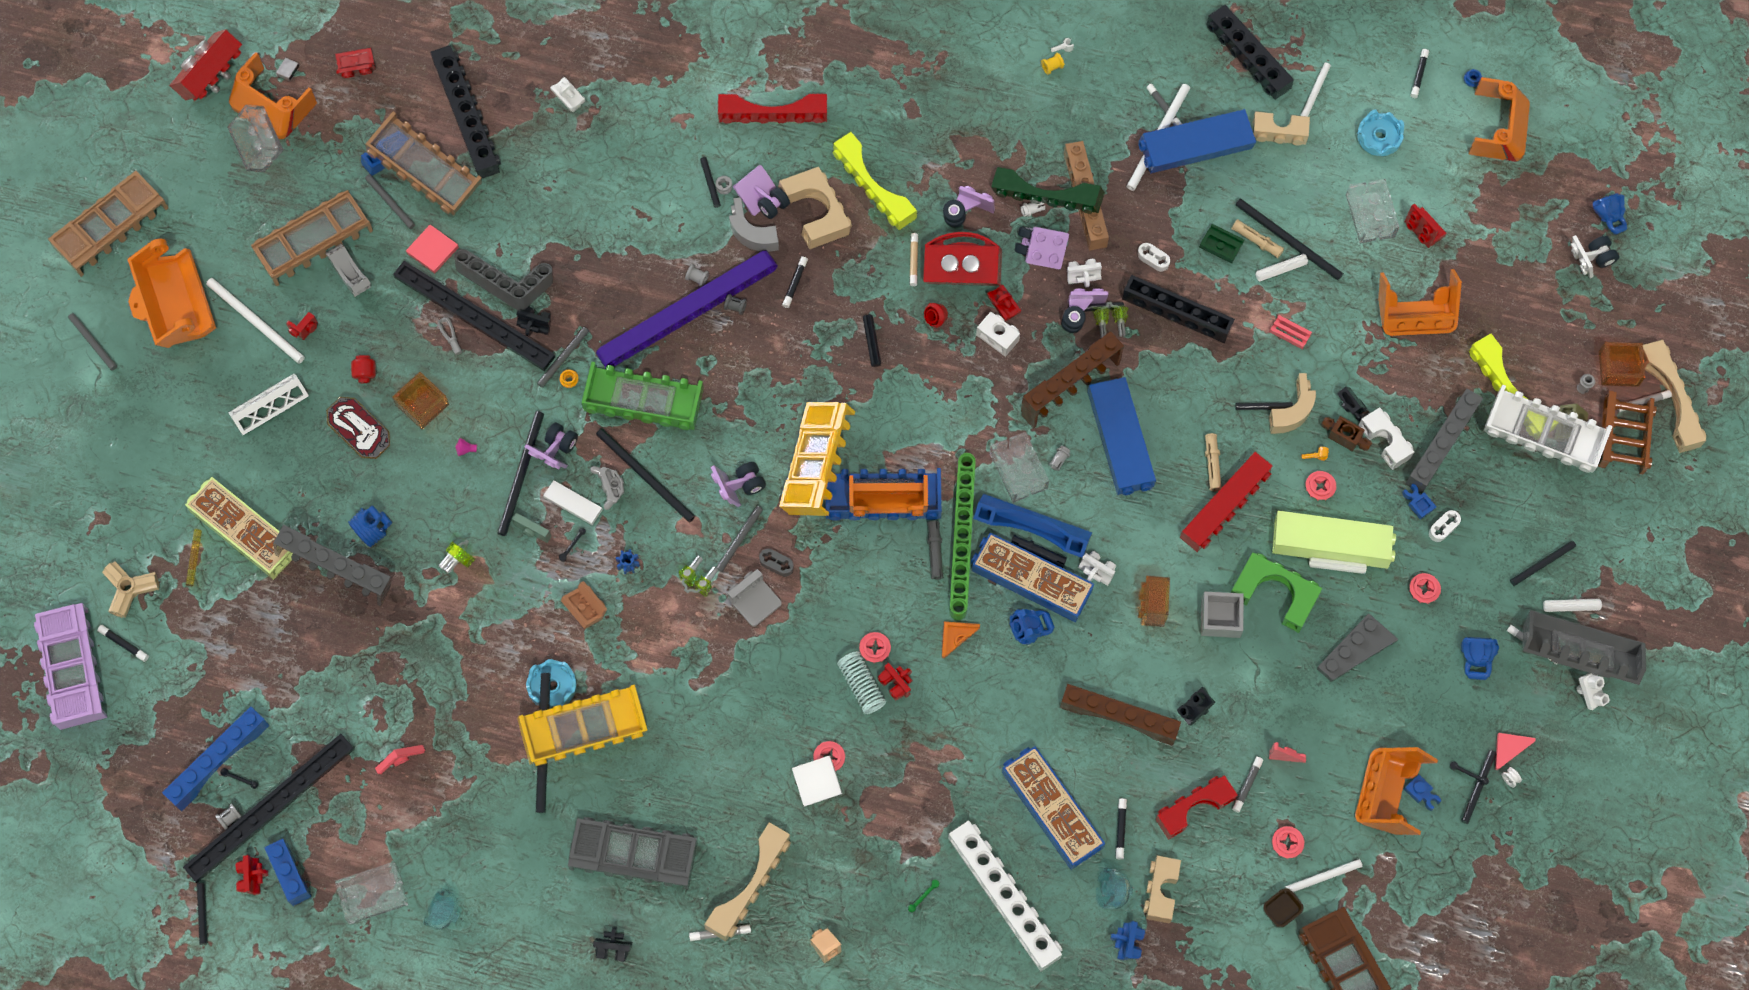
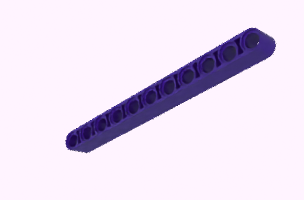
(686, 309)

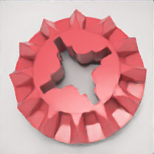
(1320, 477)
(1432, 585)
(882, 642)
(837, 753)
(1294, 836)

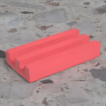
(1297, 331)

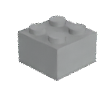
(1222, 614)

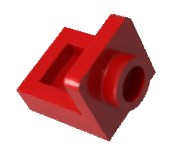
(304, 328)

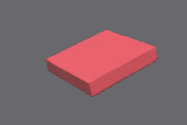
(432, 249)

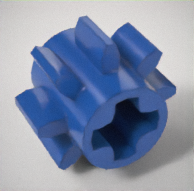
(624, 565)

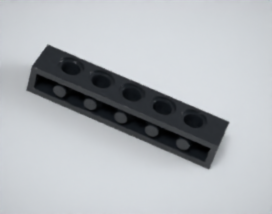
(1249, 43)
(1178, 309)

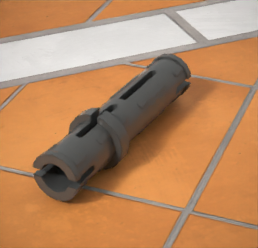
(935, 549)

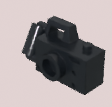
(1352, 403)

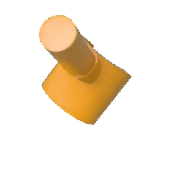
(1321, 455)

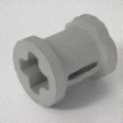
(697, 275)
(228, 816)

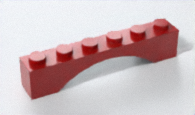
(736, 109)

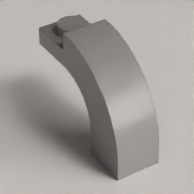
(750, 236)
(347, 270)

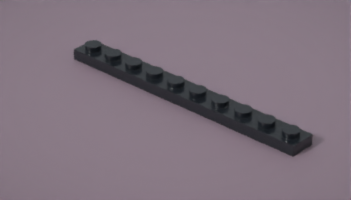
(474, 316)
(268, 808)

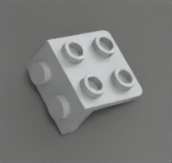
(753, 598)

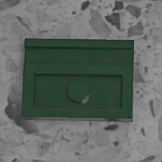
(1221, 243)

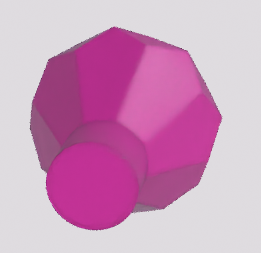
(463, 447)

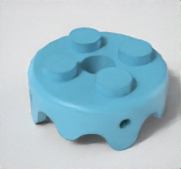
(1386, 124)
(561, 674)

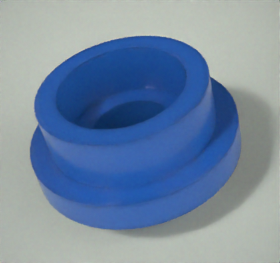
(1472, 74)

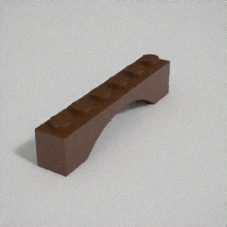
(1147, 722)

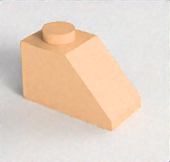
(825, 944)

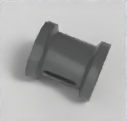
(735, 304)

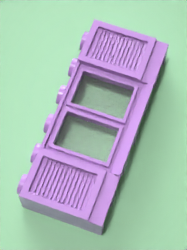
(69, 666)

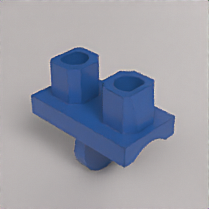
(1125, 941)

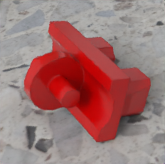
(1004, 302)
(901, 688)
(252, 875)

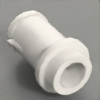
(1028, 209)

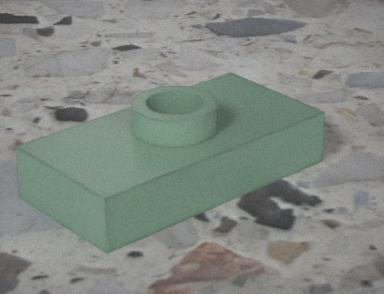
(531, 529)

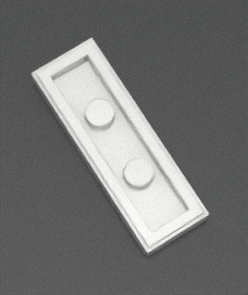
(572, 502)

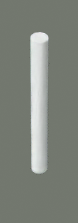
(1314, 93)
(1325, 876)

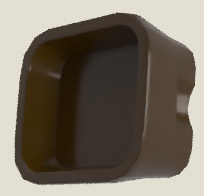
(1283, 908)

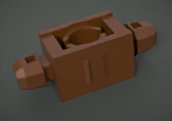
(1346, 426)

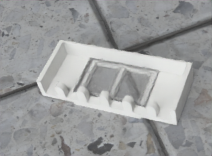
(1547, 430)

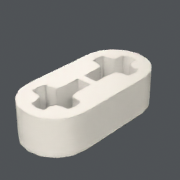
(1153, 257)
(1447, 529)

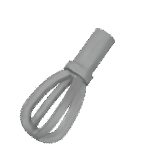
(453, 340)

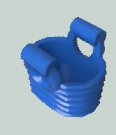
(366, 523)

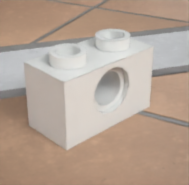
(1002, 343)

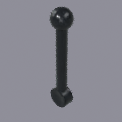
(563, 557)
(1454, 766)
(224, 772)

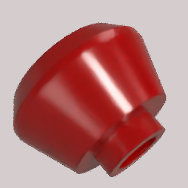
(935, 314)

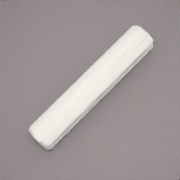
(1281, 267)
(1337, 565)
(1572, 605)

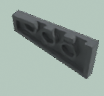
(1361, 643)

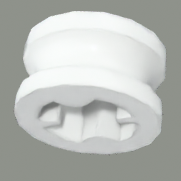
(1511, 777)

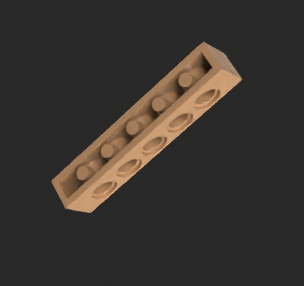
(1080, 172)

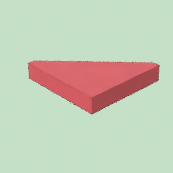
(1510, 746)
(1286, 754)
(398, 757)

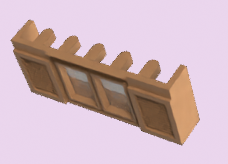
(106, 221)

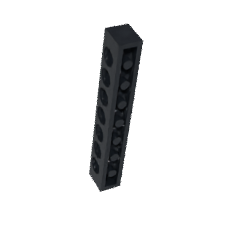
(447, 57)

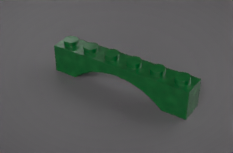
(1081, 197)

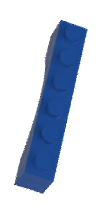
(1001, 513)
(190, 782)

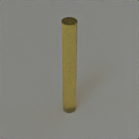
(193, 557)

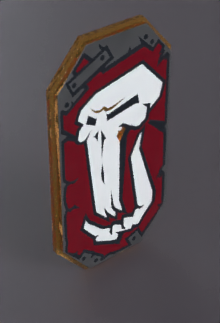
(358, 427)

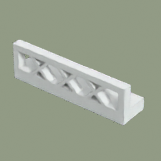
(264, 398)

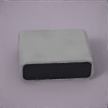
(287, 69)

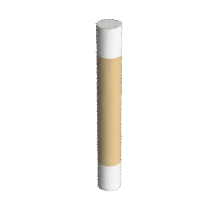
(914, 259)

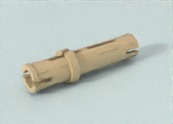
(1263, 242)
(1213, 461)

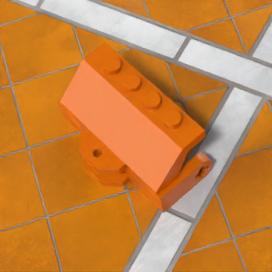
(169, 295)

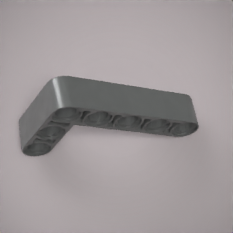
(515, 294)

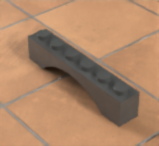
(1444, 440)

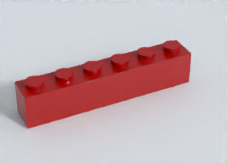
(1226, 502)

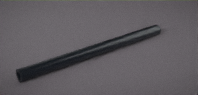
(1289, 239)
(520, 475)
(645, 475)
(542, 769)

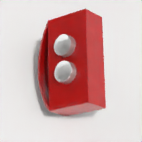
(201, 69)
(962, 261)

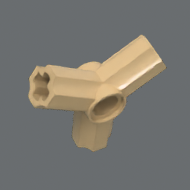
(120, 579)

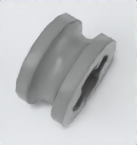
(724, 179)

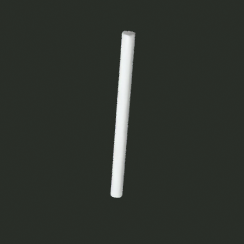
(1166, 122)
(255, 320)

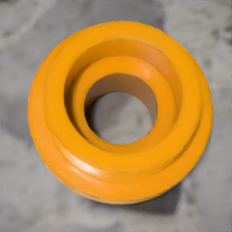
(566, 374)

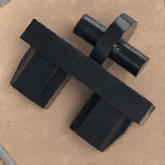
(533, 323)
(1196, 706)
(603, 945)

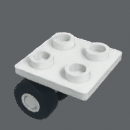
(1599, 251)

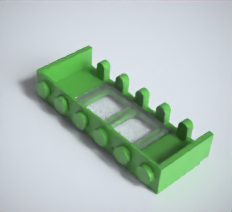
(642, 397)

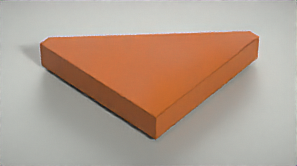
(955, 634)

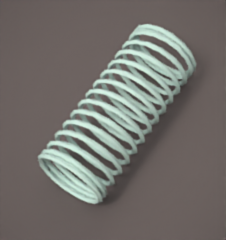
(842, 663)

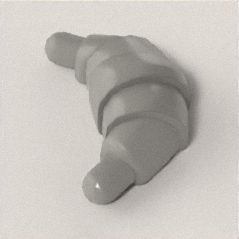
(611, 484)

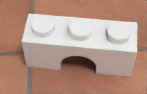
(1379, 424)

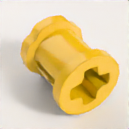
(1052, 63)

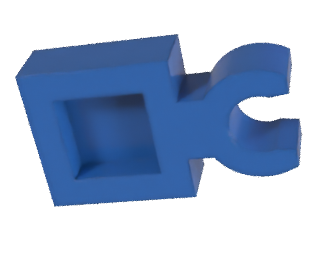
(1419, 503)
(1420, 790)

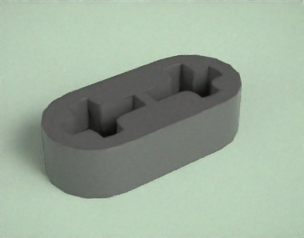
(774, 566)

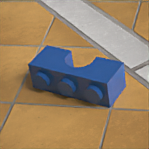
(287, 872)

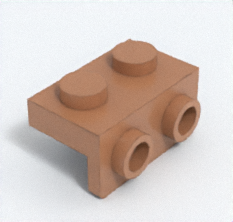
(584, 605)

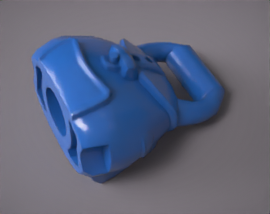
(1611, 210)
(1028, 626)
(1479, 653)

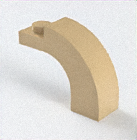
(1291, 418)

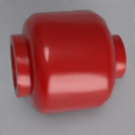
(363, 368)

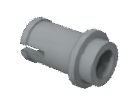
(1586, 382)
(1059, 458)

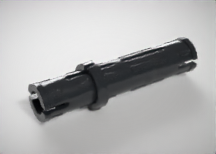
(1044, 553)

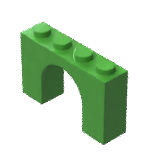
(1303, 592)

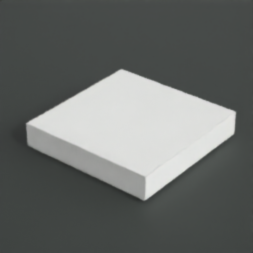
(817, 781)

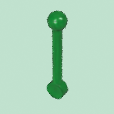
(935, 884)

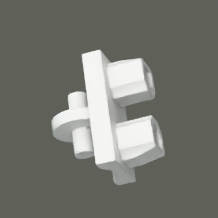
(568, 94)
(1084, 273)
(1096, 570)
(1591, 688)

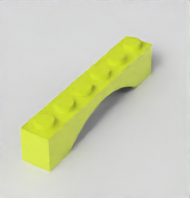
(897, 208)
(1488, 355)

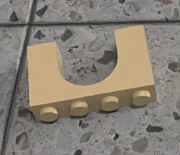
(815, 185)

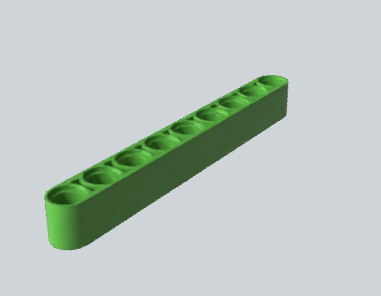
(960, 544)

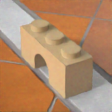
(1266, 130)
(1164, 871)

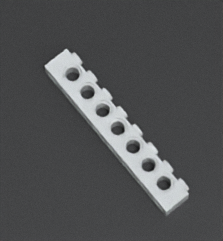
(1041, 958)

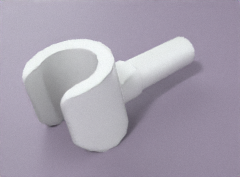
(1068, 48)

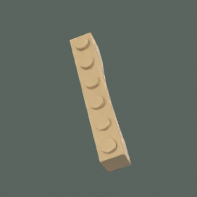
(1687, 429)
(726, 916)

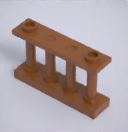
(1609, 418)

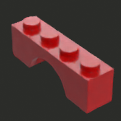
(1217, 794)

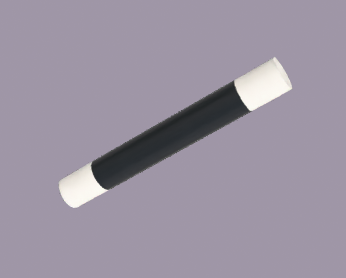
(1419, 74)
(795, 281)
(123, 643)
(1121, 828)

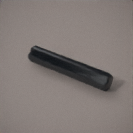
(872, 340)

